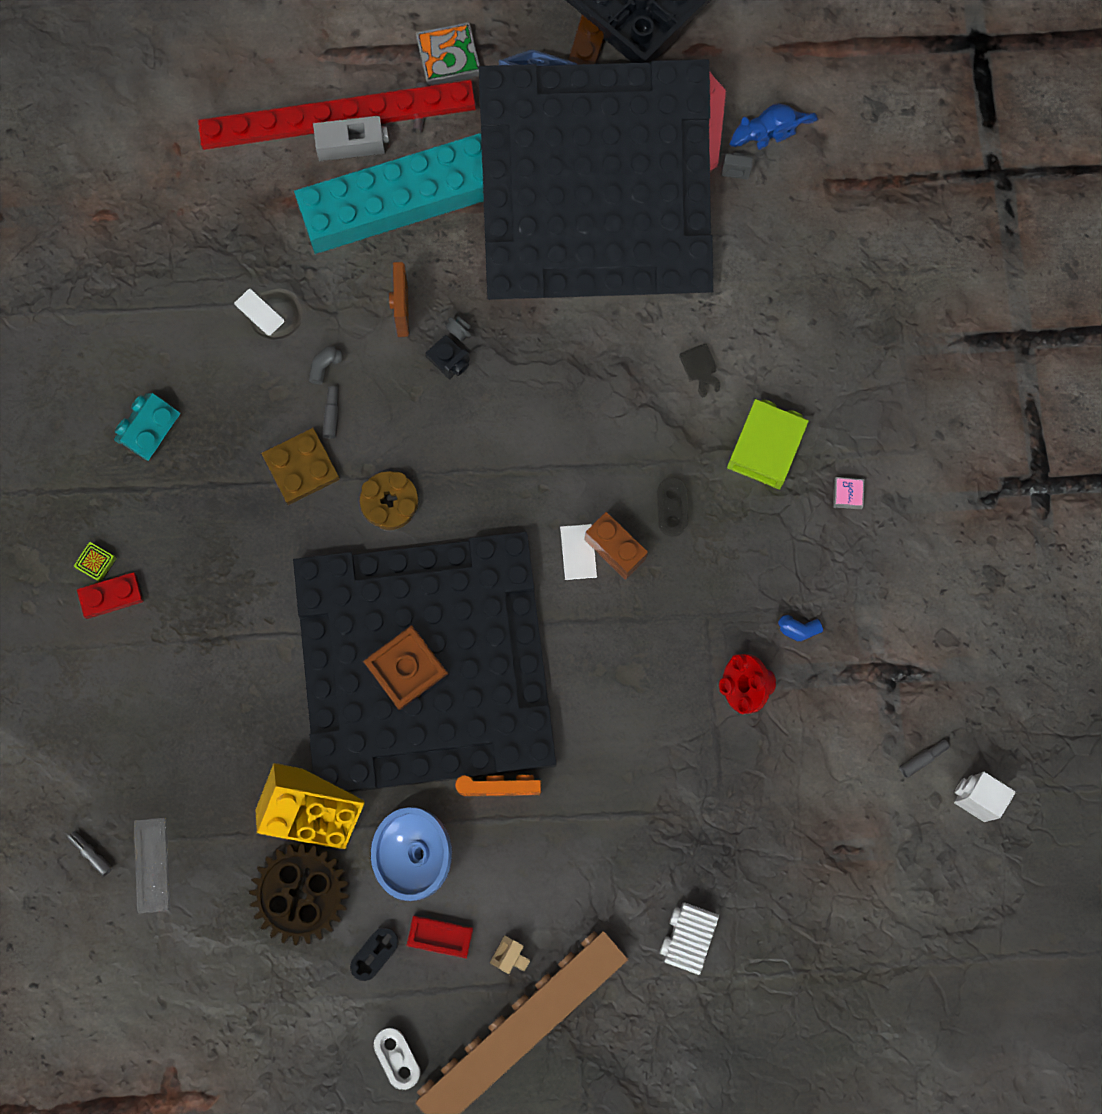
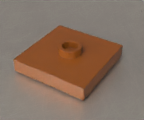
(399, 299)
(405, 667)

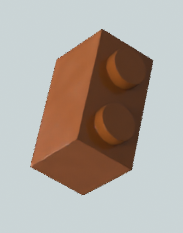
(615, 545)

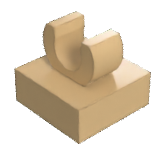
(509, 955)

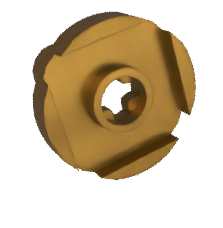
(396, 485)

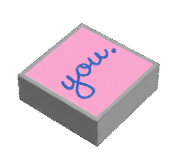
(848, 493)

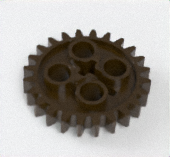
(272, 886)

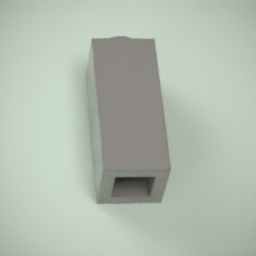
(350, 138)

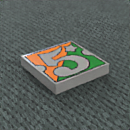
(448, 54)

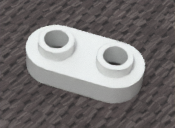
(395, 1059)

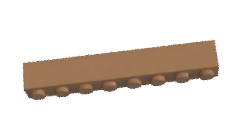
(523, 1028)

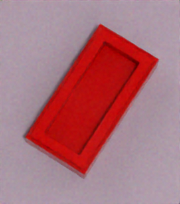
(439, 937)

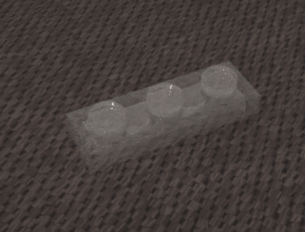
(152, 865)

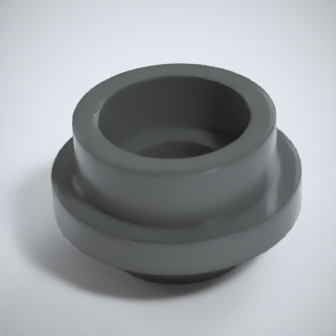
(458, 328)

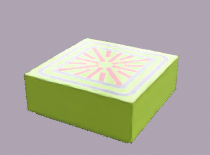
(94, 562)

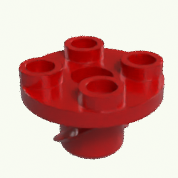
(747, 683)

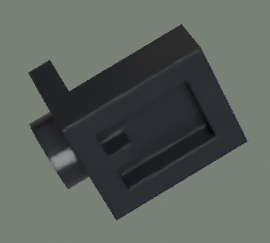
(448, 357)

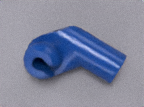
(797, 630)

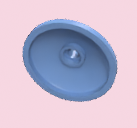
(398, 857)

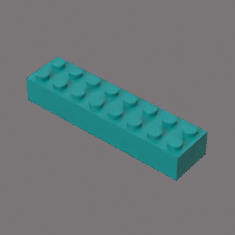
(392, 194)

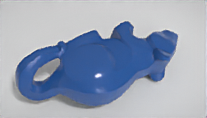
(775, 122)

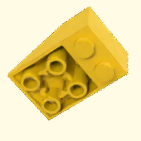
(306, 808)

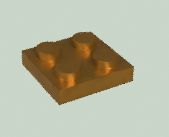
(300, 466)

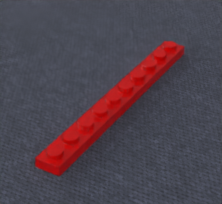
(299, 119)

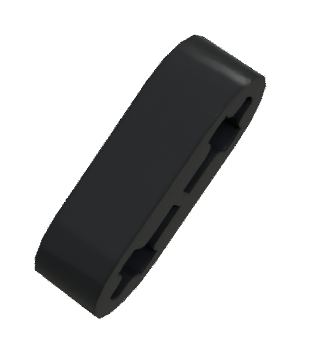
(380, 959)

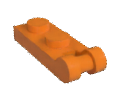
(498, 787)

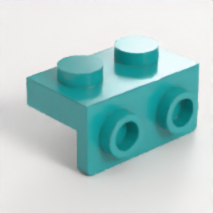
(146, 425)

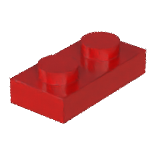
(110, 595)

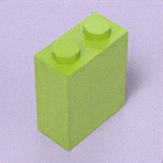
(768, 443)

